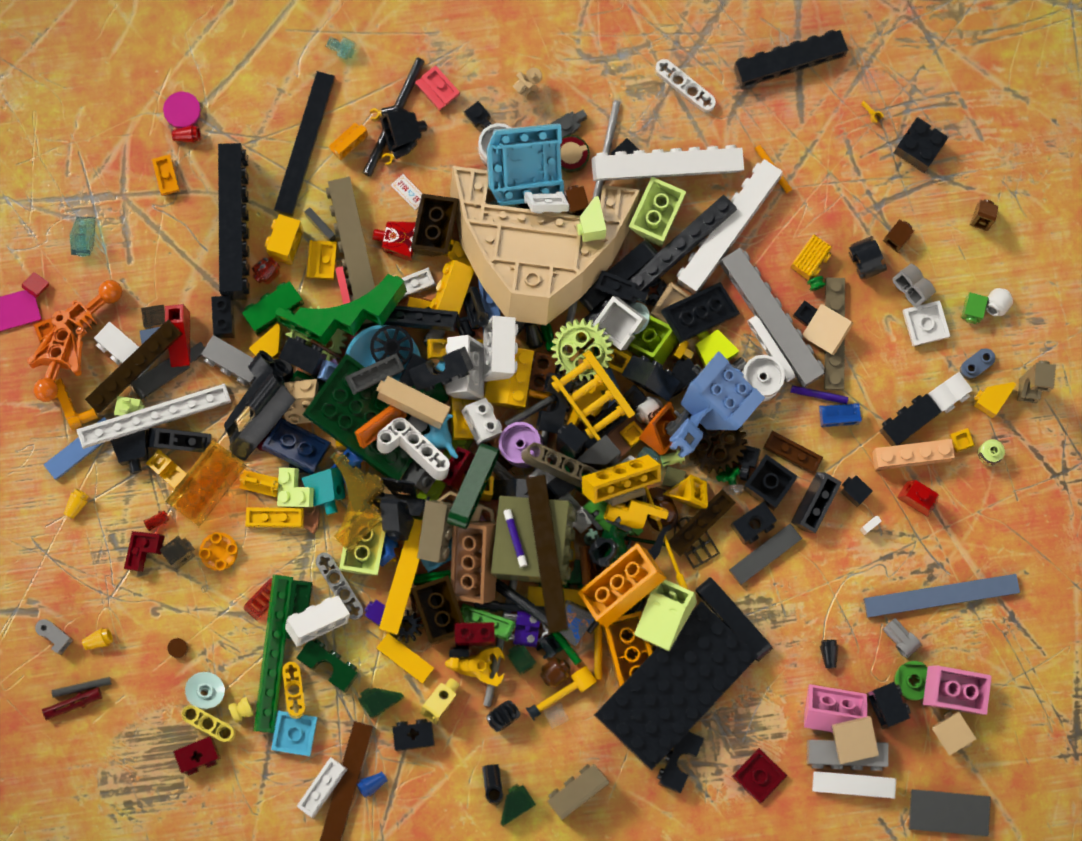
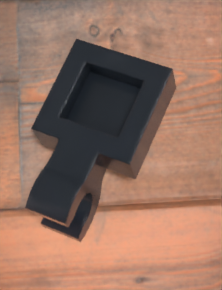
(478, 115)
(749, 461)

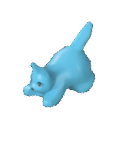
(441, 437)

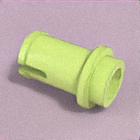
(671, 458)

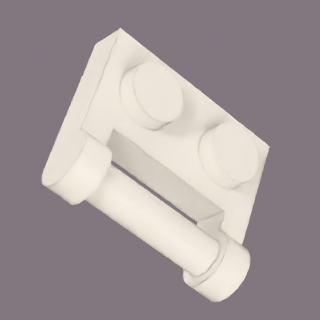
(546, 202)

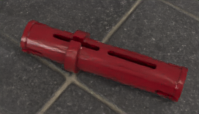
(93, 695)

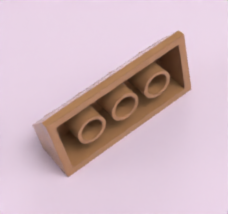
(473, 562)

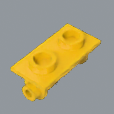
(259, 483)

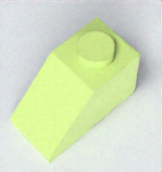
(592, 222)

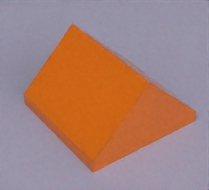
(655, 432)

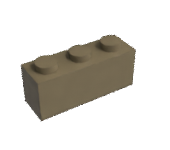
(435, 532)

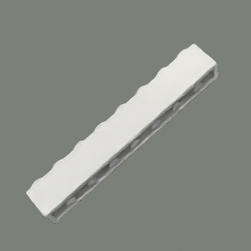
(667, 164)
(720, 240)

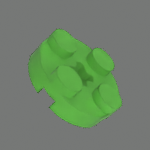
(905, 673)

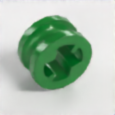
(816, 283)

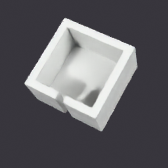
(620, 322)

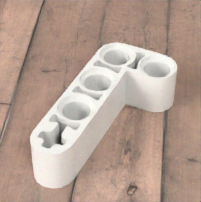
(436, 464)

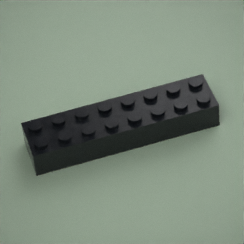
(232, 221)

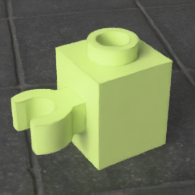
(127, 405)

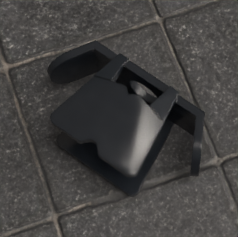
(411, 503)

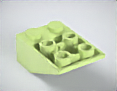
(665, 614)

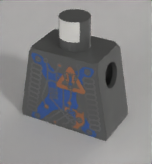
(578, 620)

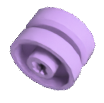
(515, 436)

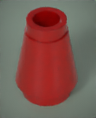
(187, 134)

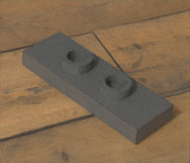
(374, 373)

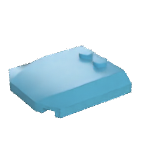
(524, 162)

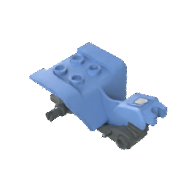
(716, 400)

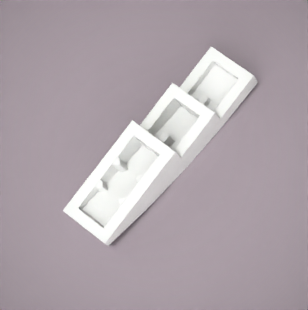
(854, 785)

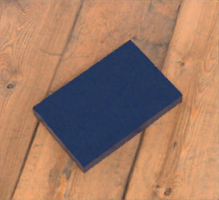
(296, 446)

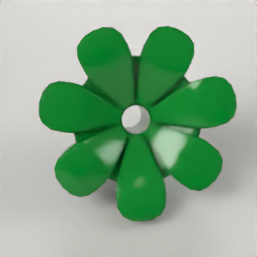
(729, 476)

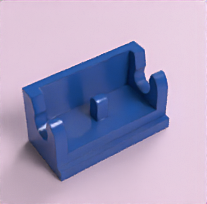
(840, 415)

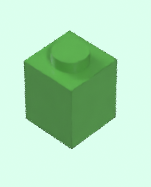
(974, 308)

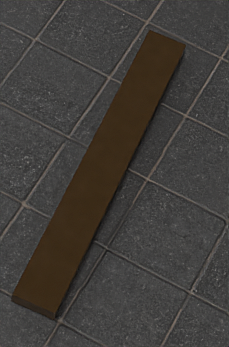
(547, 554)

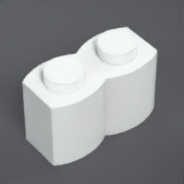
(950, 392)

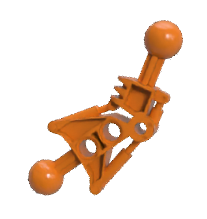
(71, 348)

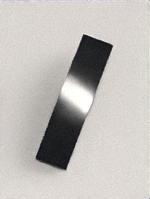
(634, 397)

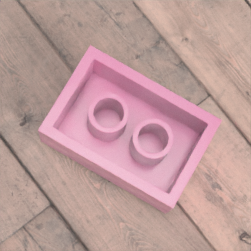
(957, 690)

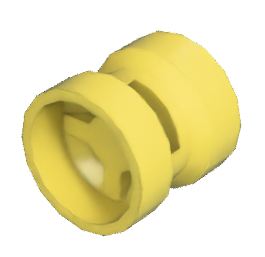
(242, 709)

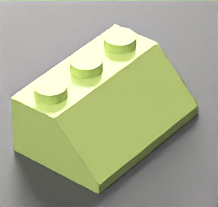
(657, 211)
(366, 555)

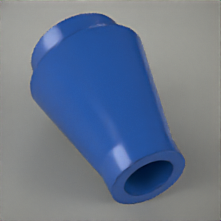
(371, 784)

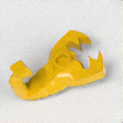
(478, 666)

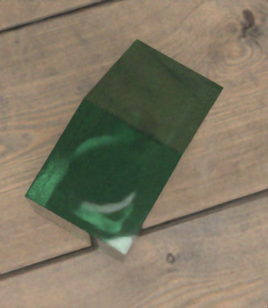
(521, 659)
(378, 700)
(516, 803)

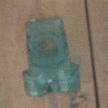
(344, 48)

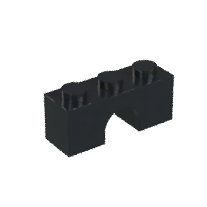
(456, 364)
(554, 420)
(672, 776)

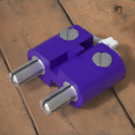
(526, 629)

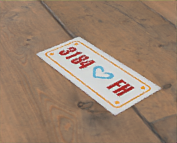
(407, 191)

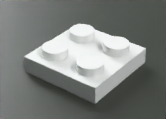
(926, 323)

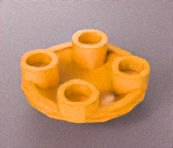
(218, 551)

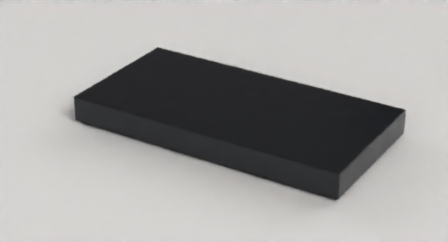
(700, 312)

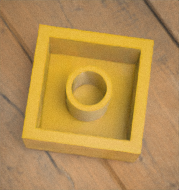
(284, 239)

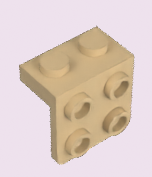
(304, 393)

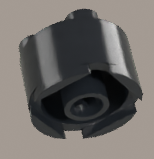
(868, 258)

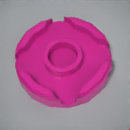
(181, 109)

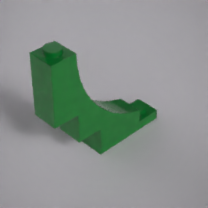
(323, 323)

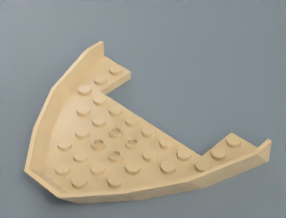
(532, 260)

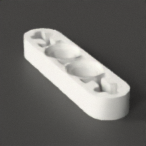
(687, 83)
(770, 346)

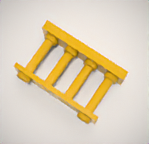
(600, 378)

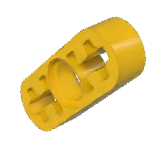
(286, 677)

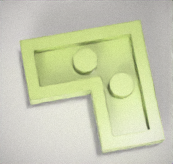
(288, 491)

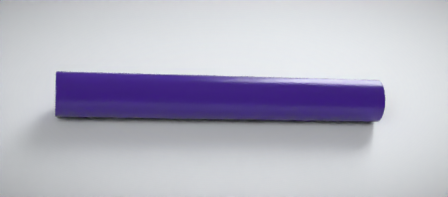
(819, 394)

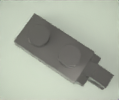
(571, 122)

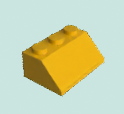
(512, 391)

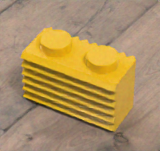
(811, 257)

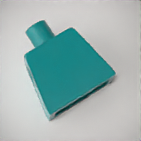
(327, 487)

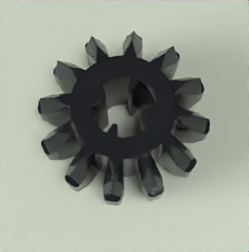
(413, 630)
(503, 716)

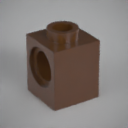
(899, 235)

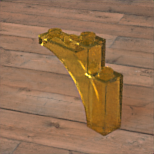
(360, 516)

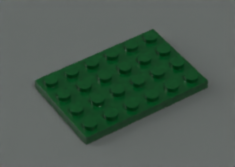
(343, 413)

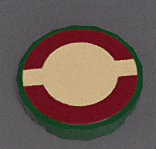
(573, 153)

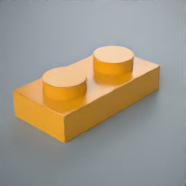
(165, 175)

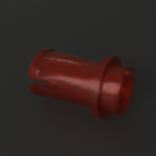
(156, 520)

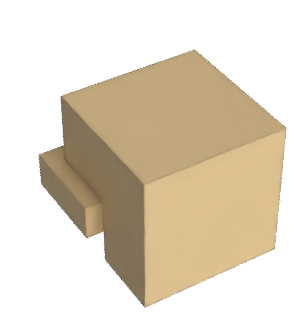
(954, 732)

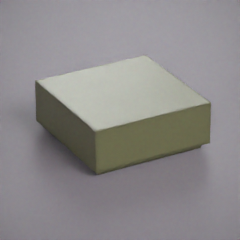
(673, 477)

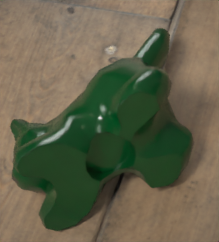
(618, 536)

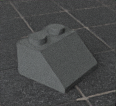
(601, 454)

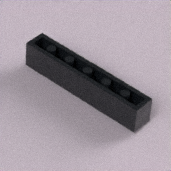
(790, 58)

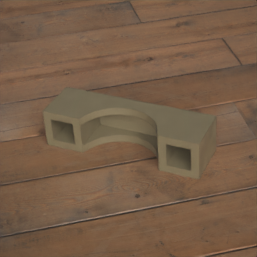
(1037, 379)

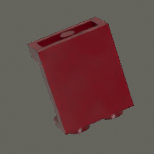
(474, 634)

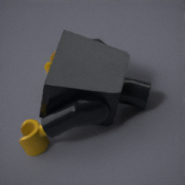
(400, 130)

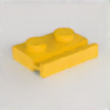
(322, 260)

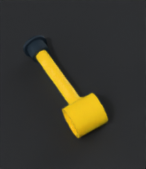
(581, 679)

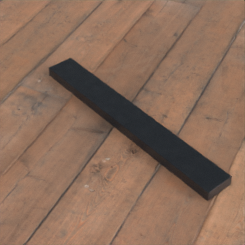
(304, 143)

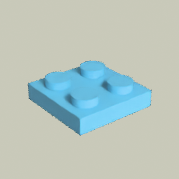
(293, 734)

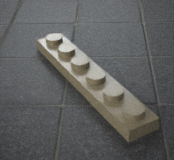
(835, 363)

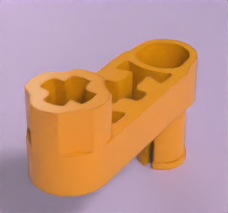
(74, 419)

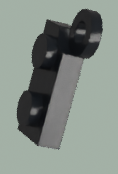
(475, 309)

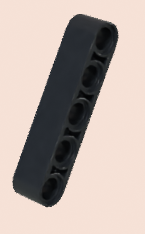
(624, 268)
(733, 617)

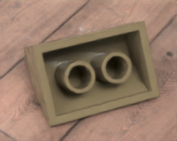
(577, 791)

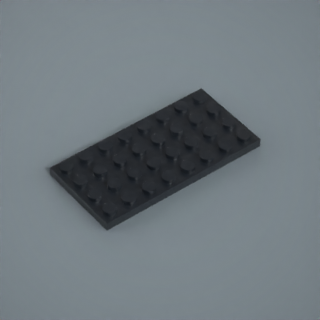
(676, 687)

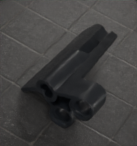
(268, 401)

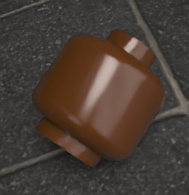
(555, 672)

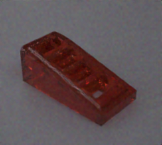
(253, 600)

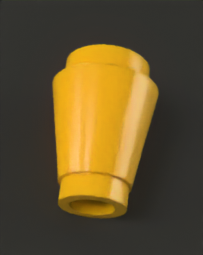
(75, 503)
(98, 639)

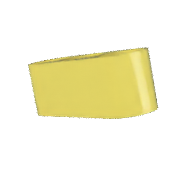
(201, 717)

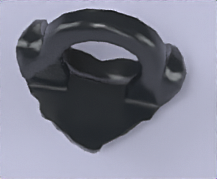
(595, 552)

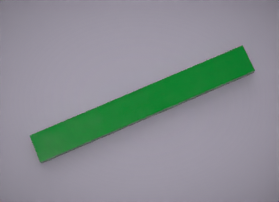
(273, 654)

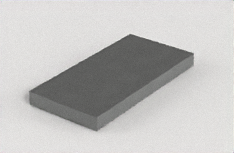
(949, 812)

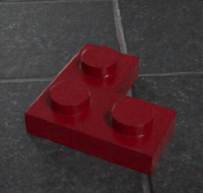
(139, 546)

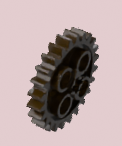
(732, 449)

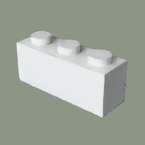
(116, 343)
(317, 620)

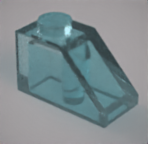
(82, 236)

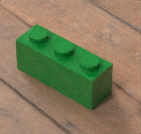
(262, 314)

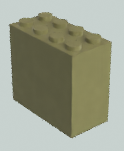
(505, 561)

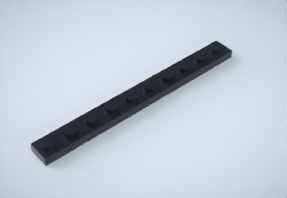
(676, 249)

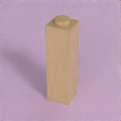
(412, 402)

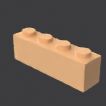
(913, 454)

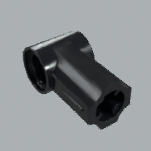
(492, 782)

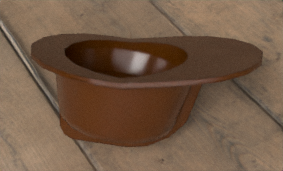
(664, 502)

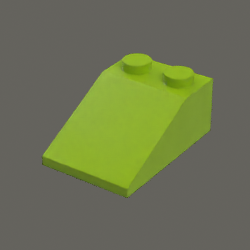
(654, 341)

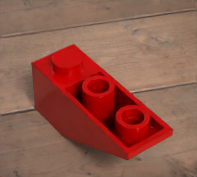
(180, 350)

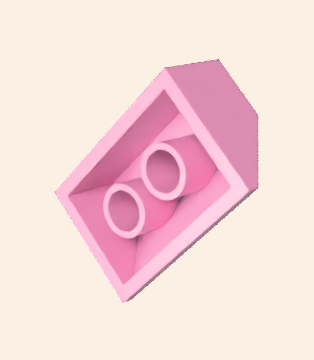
(832, 706)

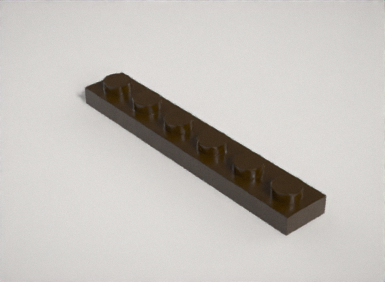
(133, 366)

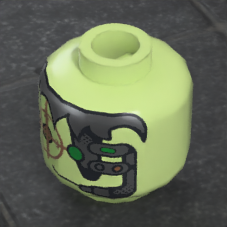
(991, 452)

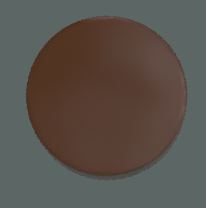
(177, 648)

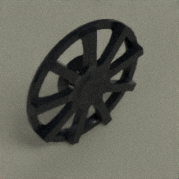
(391, 346)

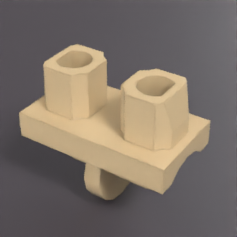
(527, 82)

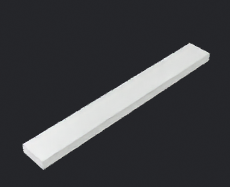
(153, 416)

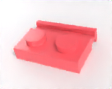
(437, 88)

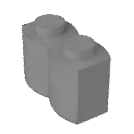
(912, 283)

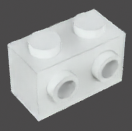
(482, 421)

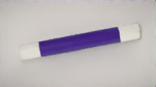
(515, 538)

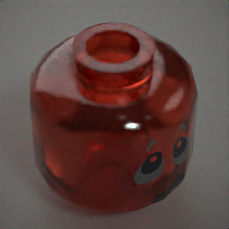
(266, 270)

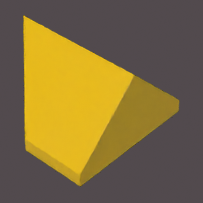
(690, 492)

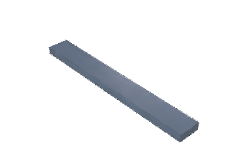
(941, 595)

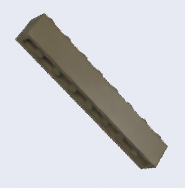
(352, 240)

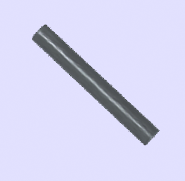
(81, 687)

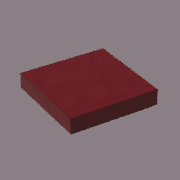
(759, 776)

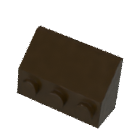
(434, 225)
(438, 609)

